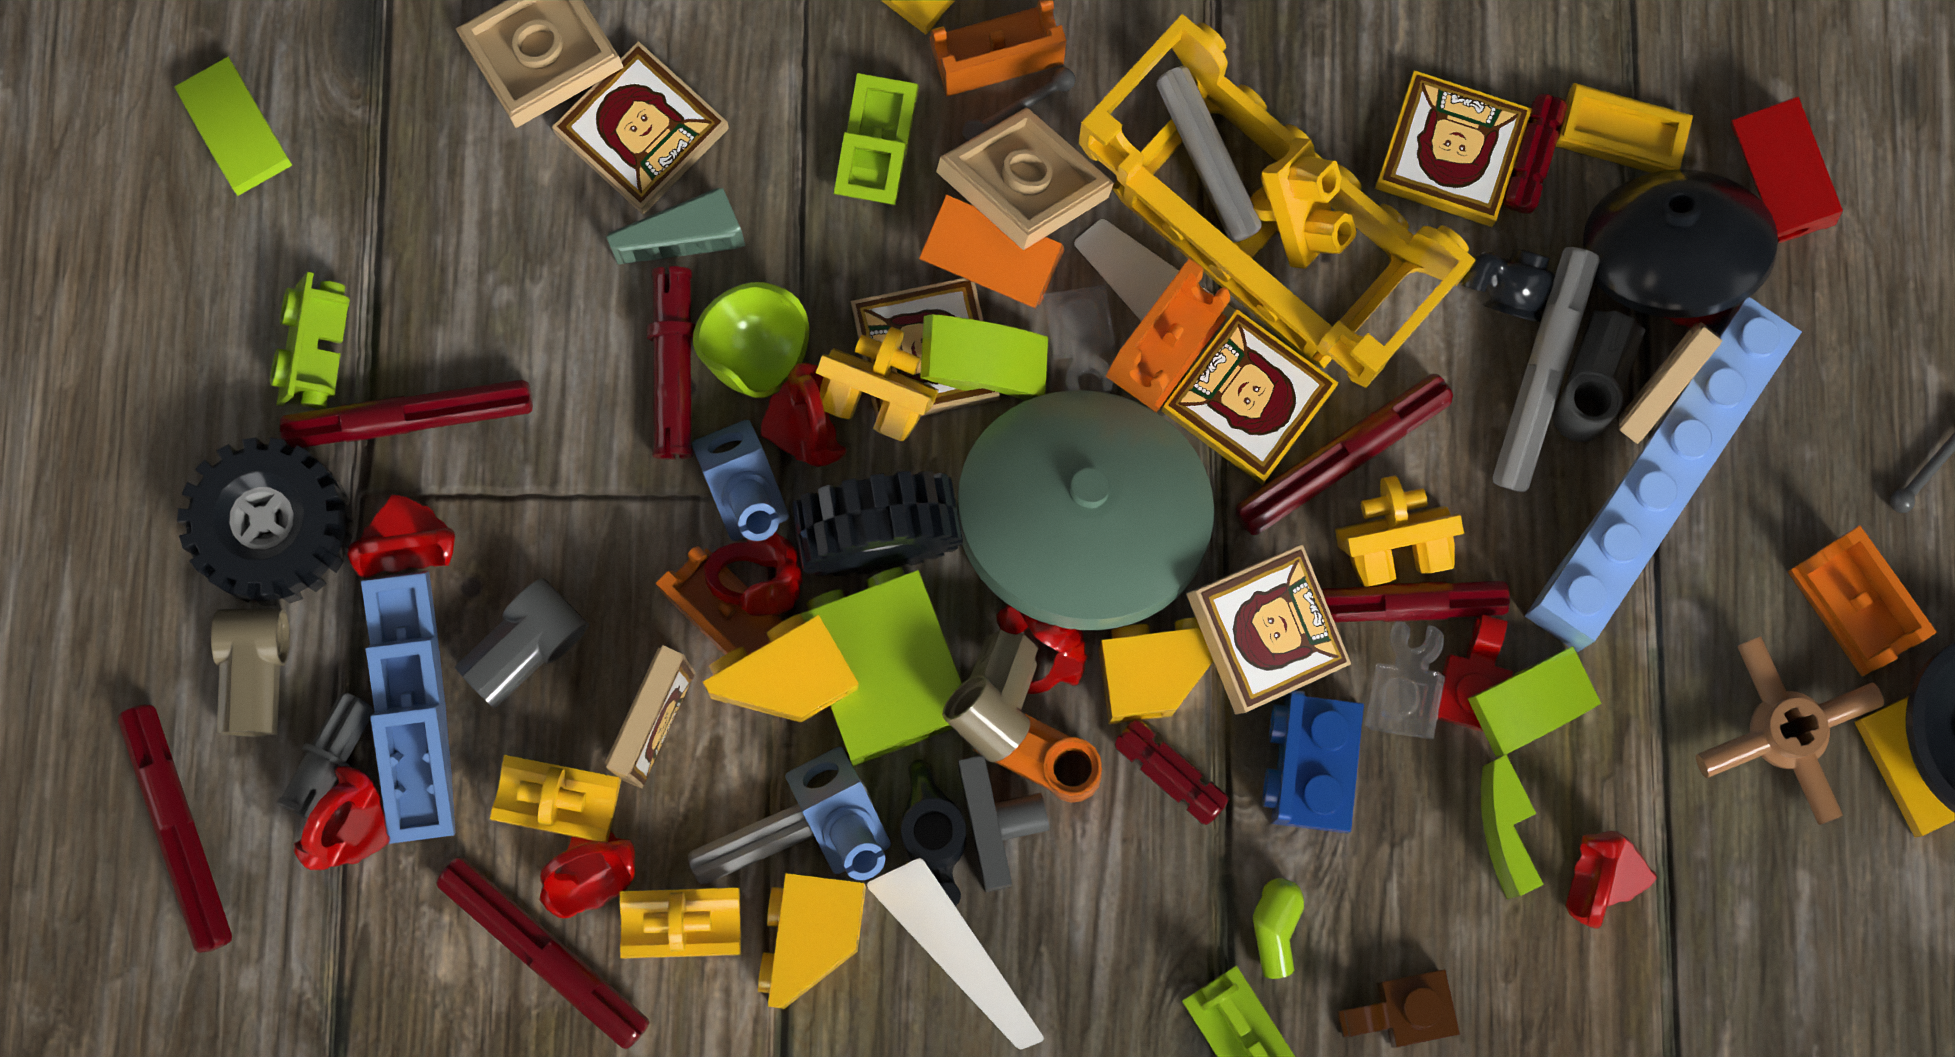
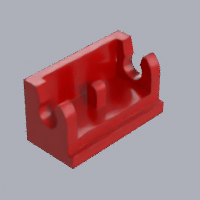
(1788, 169)

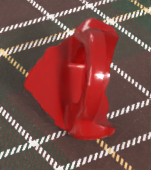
(798, 420)
(400, 538)
(763, 597)
(1071, 656)
(344, 824)
(1606, 874)
(588, 875)

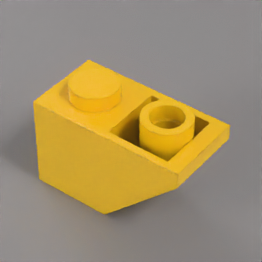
(1151, 673)
(789, 676)
(815, 934)

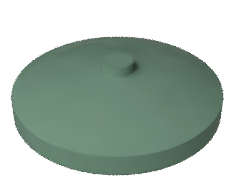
(1085, 510)

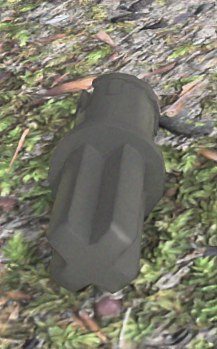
(327, 752)

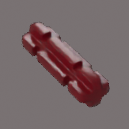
(1535, 154)
(1171, 772)

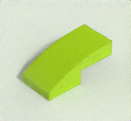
(233, 126)
(876, 139)
(983, 355)
(1534, 701)
(1502, 806)

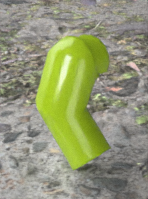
(1274, 925)

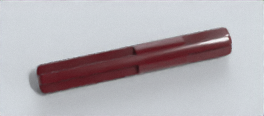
(406, 414)
(1344, 454)
(1417, 601)
(174, 828)
(543, 952)

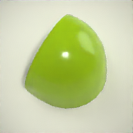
(752, 337)

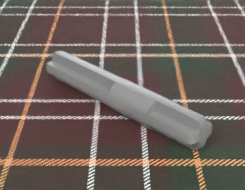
(1545, 369)

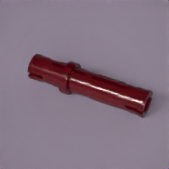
(672, 341)

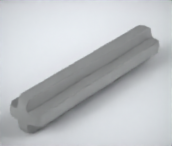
(1208, 154)
(750, 844)

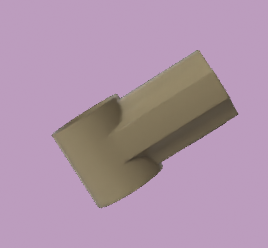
(249, 654)
(991, 701)

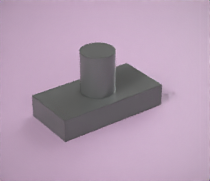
(997, 821)

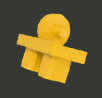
(1297, 200)
(850, 376)
(1426, 530)
(555, 798)
(680, 923)

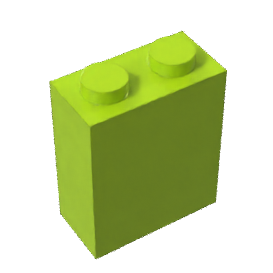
(896, 657)

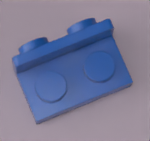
(1314, 762)

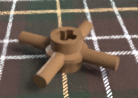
(1796, 752)

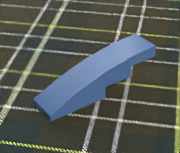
(408, 707)

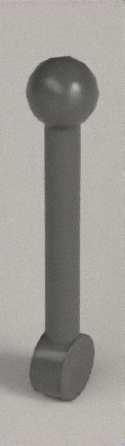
(1062, 80)
(1904, 499)

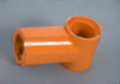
(1041, 752)

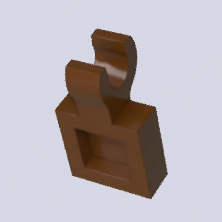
(1410, 1009)

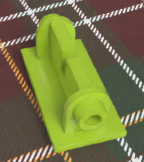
(310, 318)
(1235, 1019)

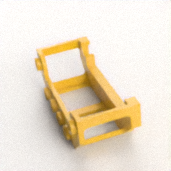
(1231, 264)

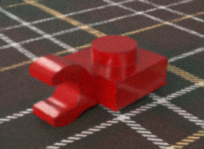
(1474, 673)

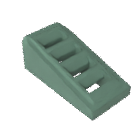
(685, 229)

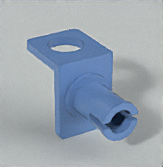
(741, 483)
(841, 816)

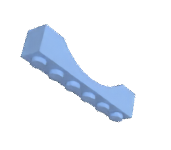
(1663, 477)

